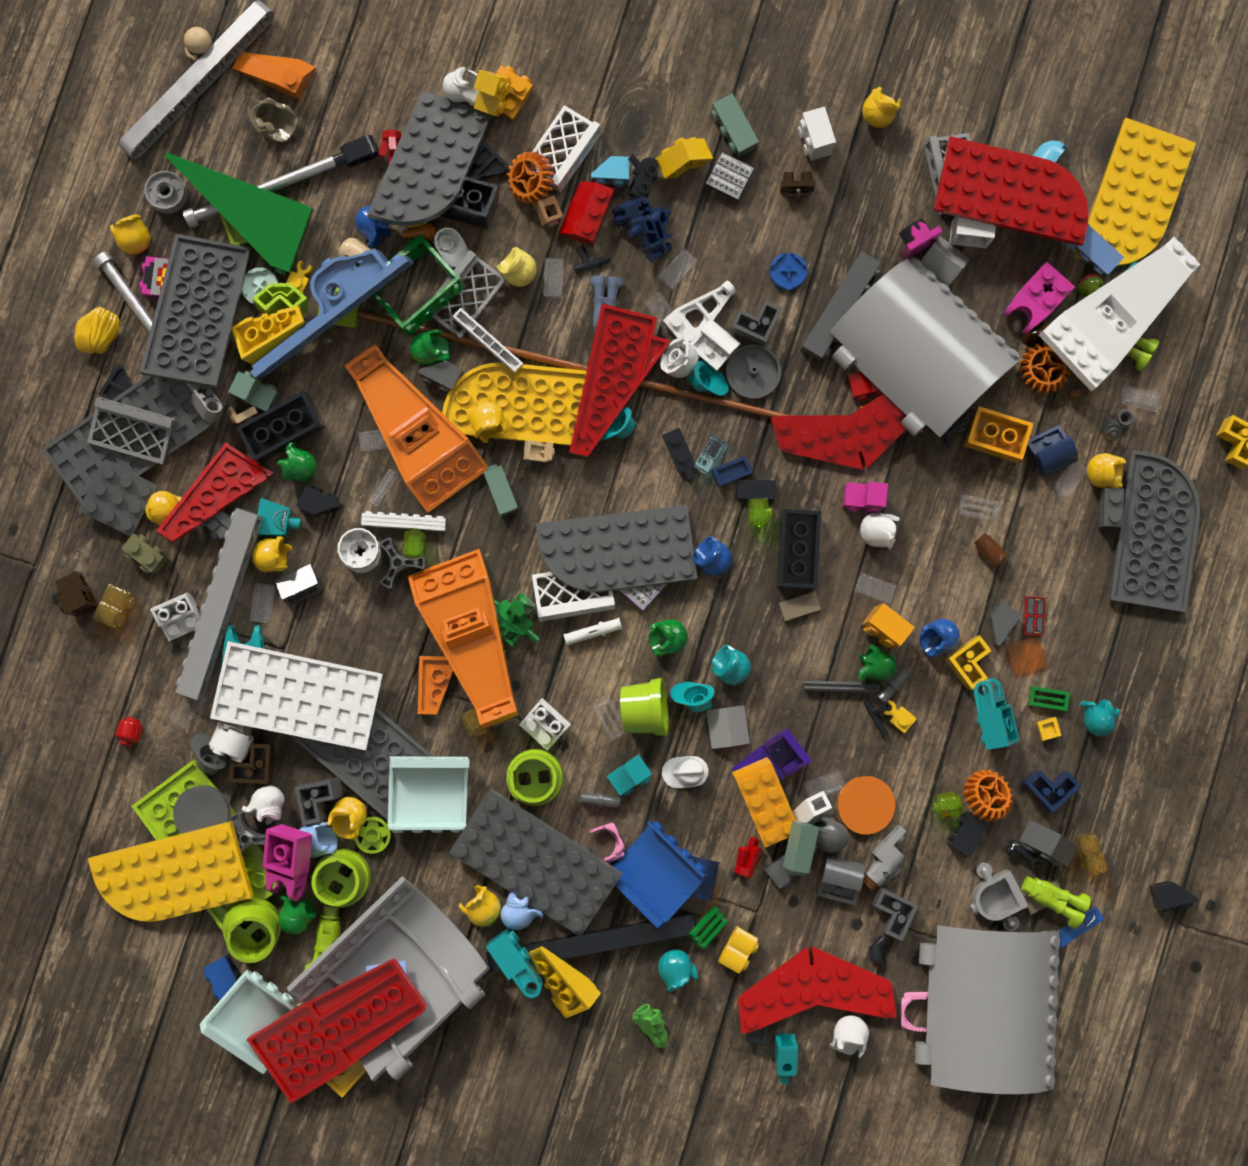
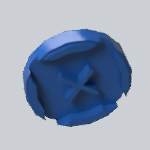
(788, 271)

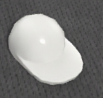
(450, 246)

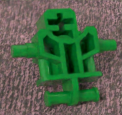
(514, 619)

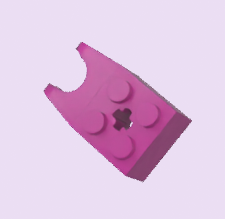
(1035, 301)
(287, 859)

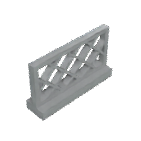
(934, 156)
(463, 270)
(136, 414)

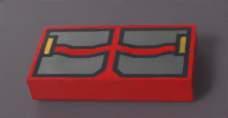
(1034, 616)

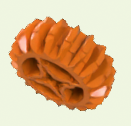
(537, 183)
(1044, 383)
(982, 797)

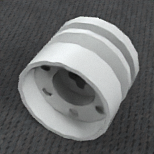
(349, 547)

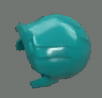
(731, 665)
(1099, 719)
(675, 969)

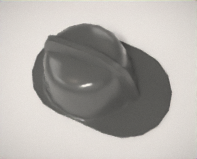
(205, 757)

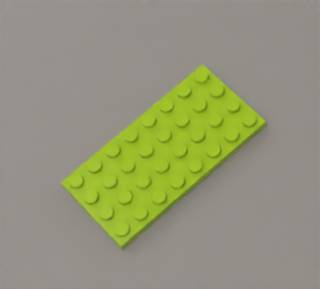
(157, 815)

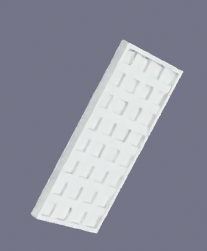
(296, 695)

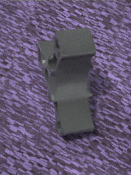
(398, 563)
(245, 834)

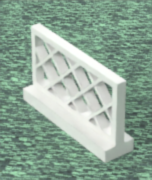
(577, 153)
(571, 608)

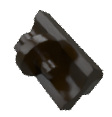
(797, 189)

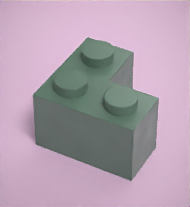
(250, 391)

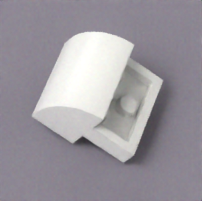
(714, 345)
(177, 616)
(545, 724)

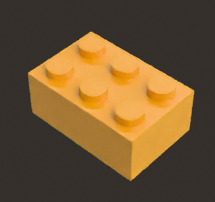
(998, 434)
(887, 626)

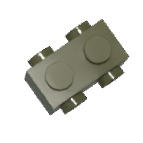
(151, 558)

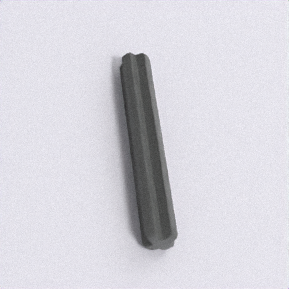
(836, 686)

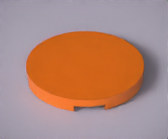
(866, 805)

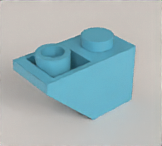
(612, 171)

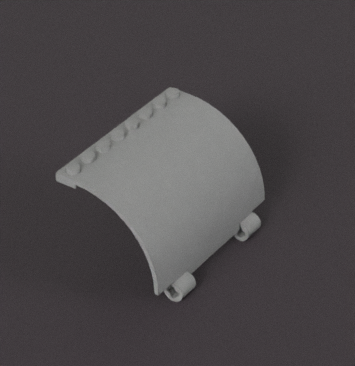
(921, 347)
(438, 962)
(991, 1010)

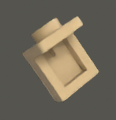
(244, 416)
(538, 451)

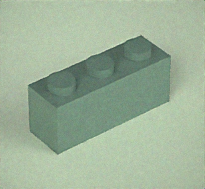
(734, 126)

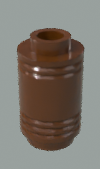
(990, 550)

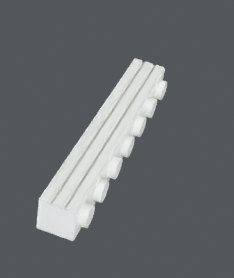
(487, 340)
(403, 521)

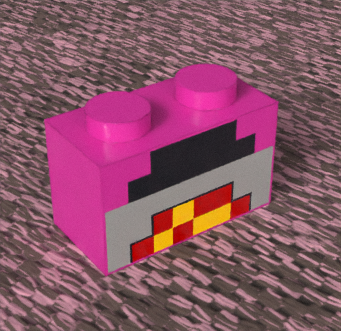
(154, 272)

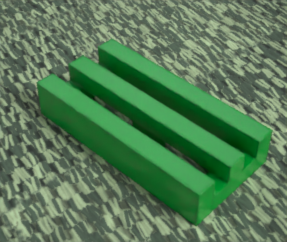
(1032, 695)
(719, 917)

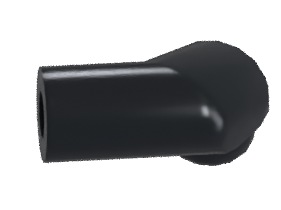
(875, 950)

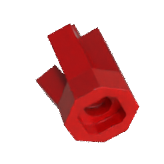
(390, 141)
(748, 858)

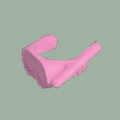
(619, 846)
(908, 996)

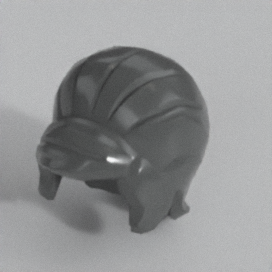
(831, 835)

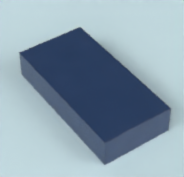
(731, 471)

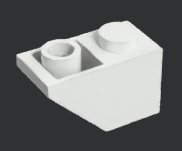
(813, 808)

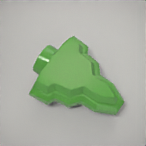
(651, 1024)

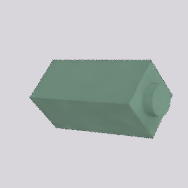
(500, 490)
(800, 847)

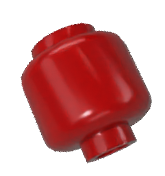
(129, 731)

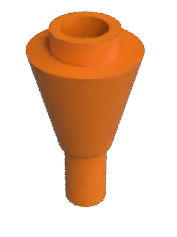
(427, 231)

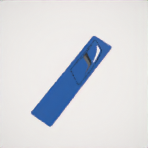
(1091, 919)

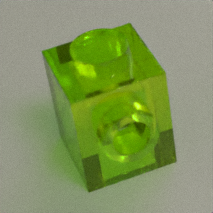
(758, 512)

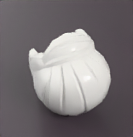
(459, 86)
(879, 529)
(266, 803)
(850, 1035)

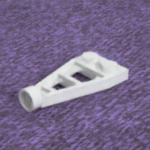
(679, 324)

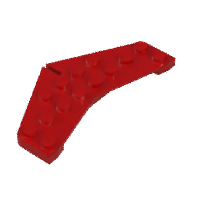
(842, 436)
(801, 986)

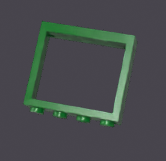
(434, 304)

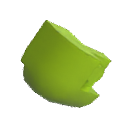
(279, 297)

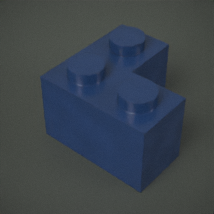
(1051, 793)

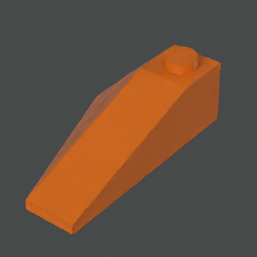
(280, 73)

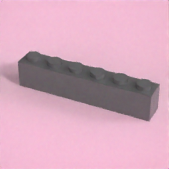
(846, 296)

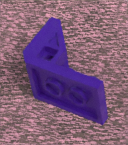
(782, 751)

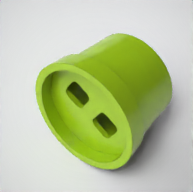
(645, 708)
(536, 793)
(354, 886)
(239, 939)

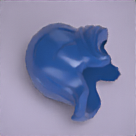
(370, 228)
(712, 557)
(939, 637)

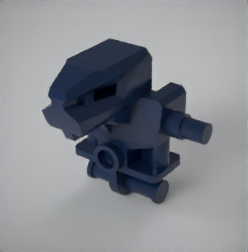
(645, 223)

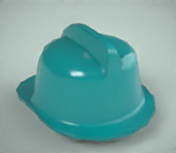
(707, 379)
(621, 426)
(693, 695)

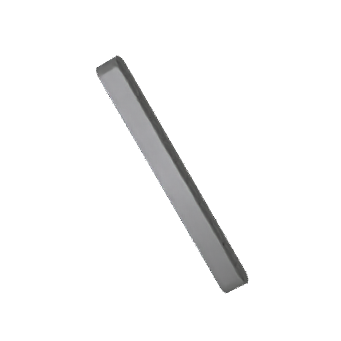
(196, 79)

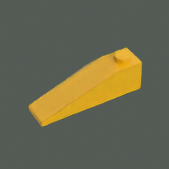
(262, 334)
(569, 987)

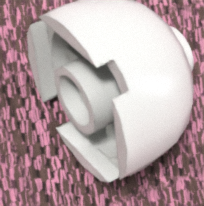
(679, 358)

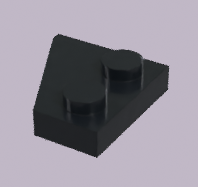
(487, 164)
(116, 383)

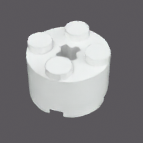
(231, 741)

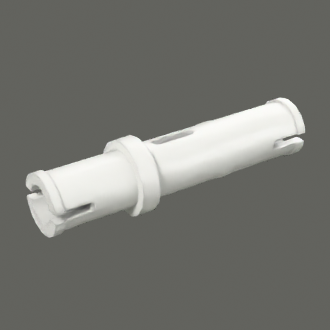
(593, 631)

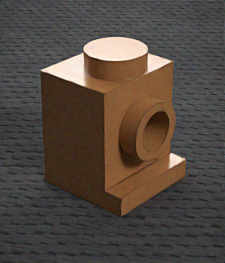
(551, 207)

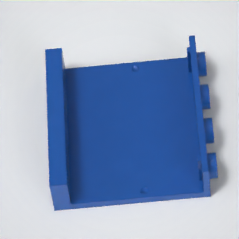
(658, 874)

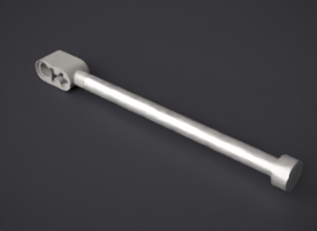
(202, 397)

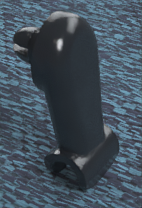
(1020, 850)

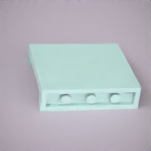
(427, 793)
(243, 1011)

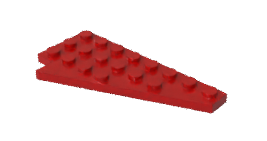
(617, 364)

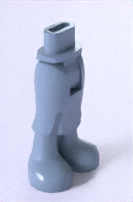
(598, 283)

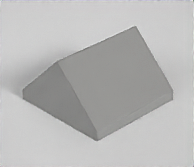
(944, 261)
(728, 727)

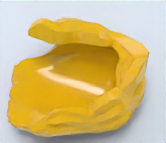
(96, 331)

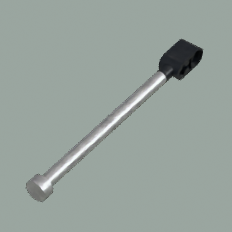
(351, 153)

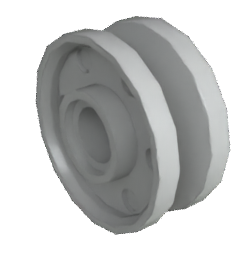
(164, 181)

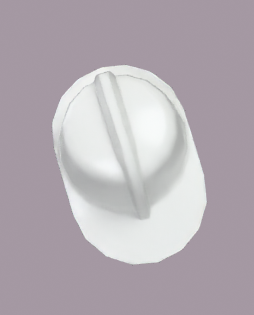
(685, 772)

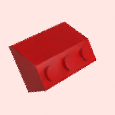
(587, 212)

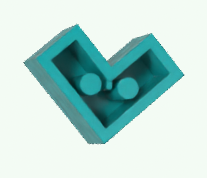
(629, 775)

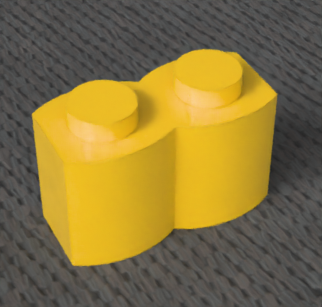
(738, 949)

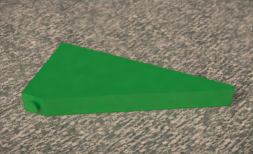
(265, 219)

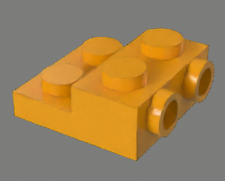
(519, 93)

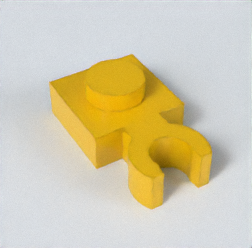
(299, 279)
(900, 718)

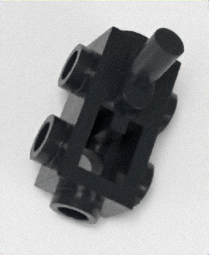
(643, 175)

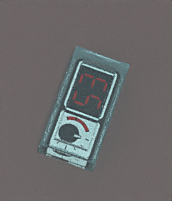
(711, 454)

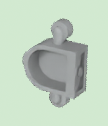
(997, 896)

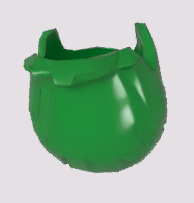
(429, 348)
(298, 465)
(667, 637)
(878, 665)
(296, 916)

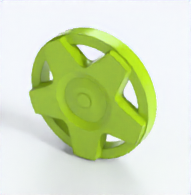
(373, 835)

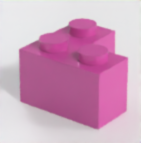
(867, 496)

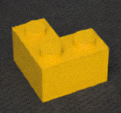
(491, 92)
(682, 156)
(1236, 432)
(964, 662)

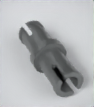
(893, 686)
(600, 800)

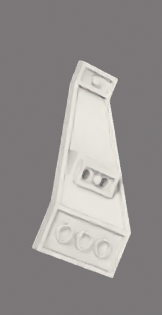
(1108, 322)

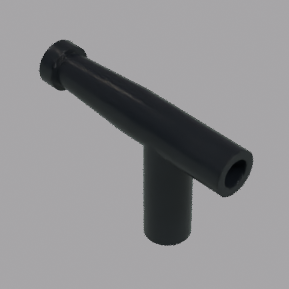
(586, 264)
(873, 712)

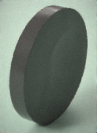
(753, 371)
(200, 808)

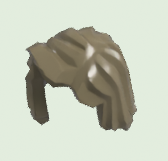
(273, 119)

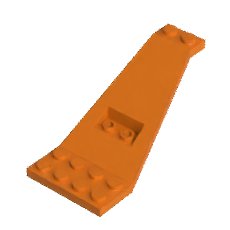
(436, 459)
(462, 598)

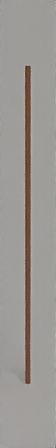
(571, 365)

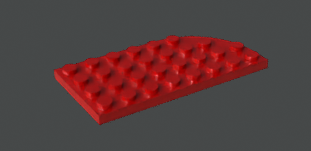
(1011, 191)

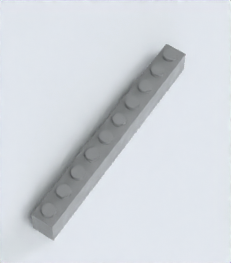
(219, 604)

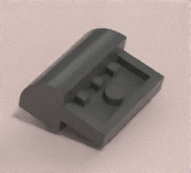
(841, 879)

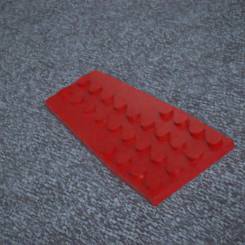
(336, 1028)

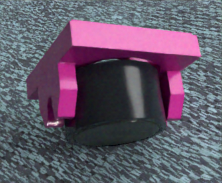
(918, 237)

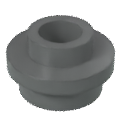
(1129, 418)

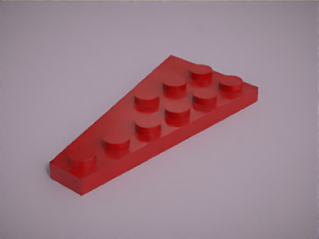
(220, 484)

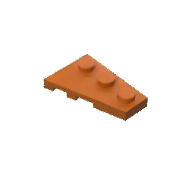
(433, 682)

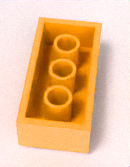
(765, 801)

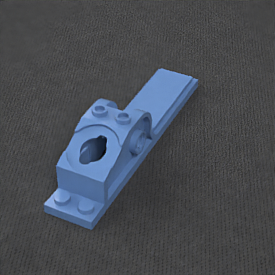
(354, 286)

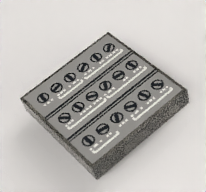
(729, 176)

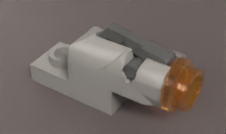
(888, 860)

